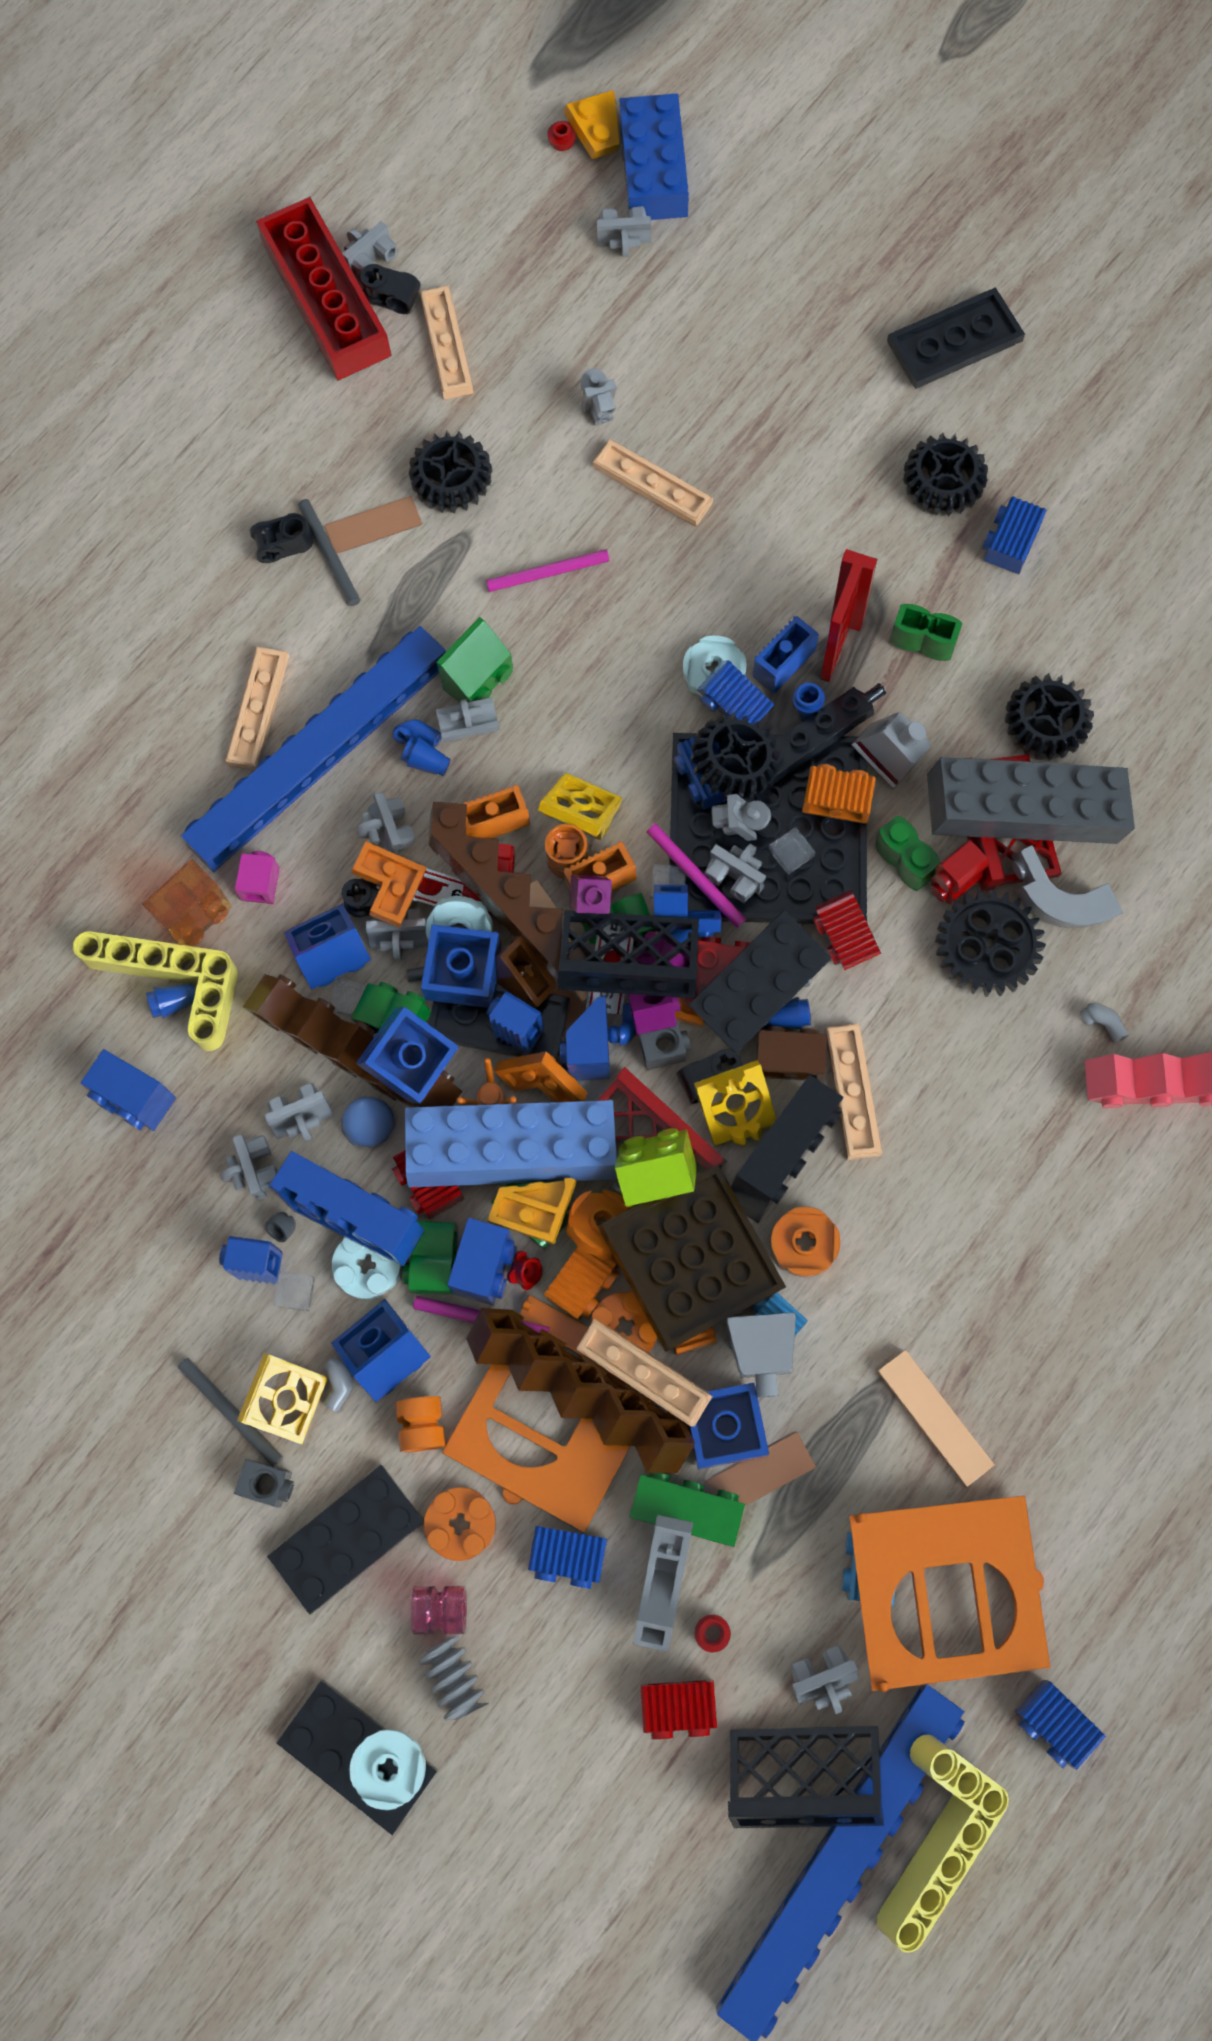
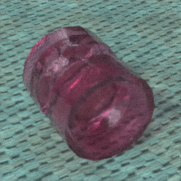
(439, 1610)

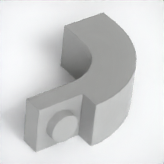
(1056, 905)
(663, 1583)

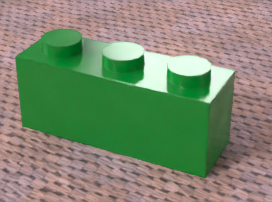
(712, 1516)

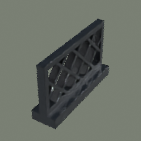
(627, 974)
(801, 1810)

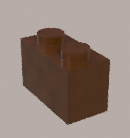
(792, 1053)

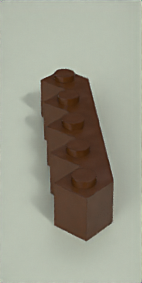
(502, 893)
(323, 1032)
(580, 1389)

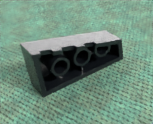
(785, 1146)

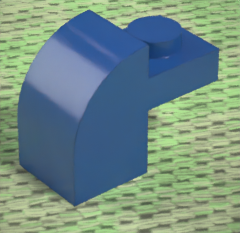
(673, 902)

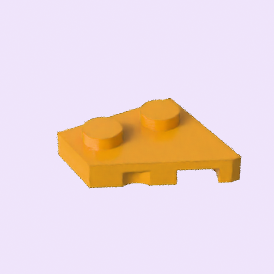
(595, 123)
(533, 1209)

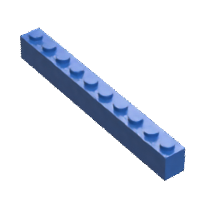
(314, 749)
(833, 1875)

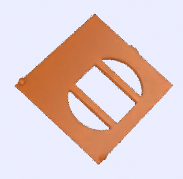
(584, 1467)
(948, 1534)

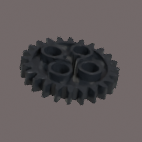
(981, 969)

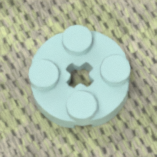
(704, 653)
(460, 910)
(350, 1277)
(371, 1783)

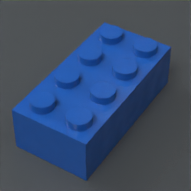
(654, 155)

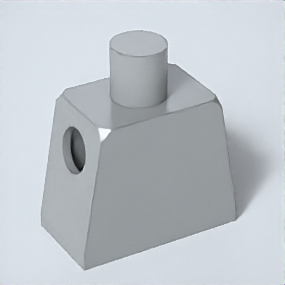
(763, 1348)

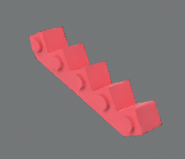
(1149, 1080)

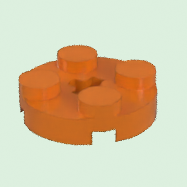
(581, 1221)
(818, 1257)
(626, 1307)
(472, 1540)

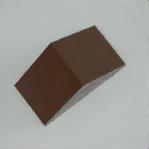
(523, 973)

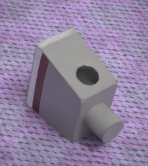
(893, 746)

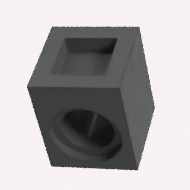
(656, 1058)
(249, 1483)

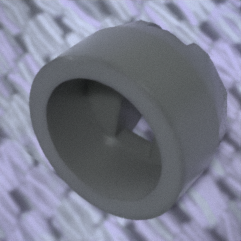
(280, 1226)

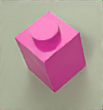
(257, 877)

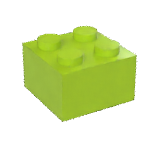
(656, 1167)

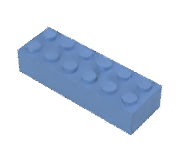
(510, 1143)

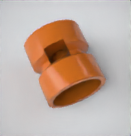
(565, 847)
(420, 1424)

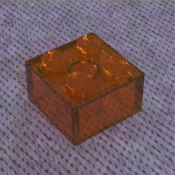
(188, 904)

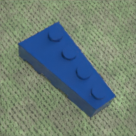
(347, 1209)

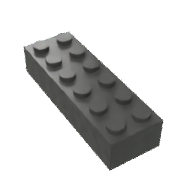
(1029, 800)

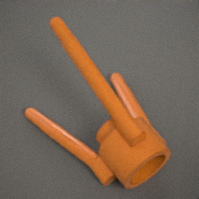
(488, 1093)

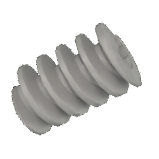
(452, 1679)

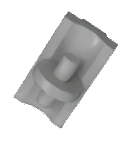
(624, 231)
(367, 246)
(598, 395)
(467, 719)
(741, 817)
(380, 824)
(739, 866)
(395, 939)
(300, 1115)
(249, 1151)
(840, 1673)

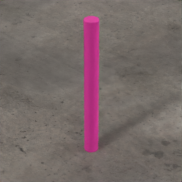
(547, 570)
(696, 875)
(457, 1312)

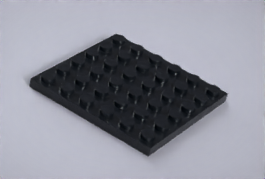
(838, 843)

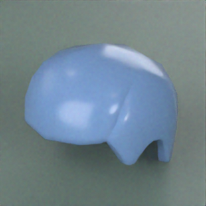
(367, 1122)

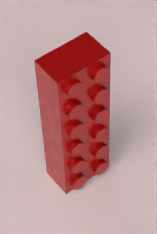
(324, 288)

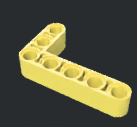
(170, 969)
(948, 1847)

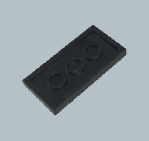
(955, 337)
(759, 981)
(471, 1025)
(346, 1539)
(324, 1741)

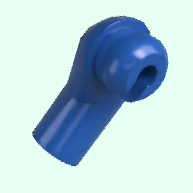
(416, 729)
(626, 1031)

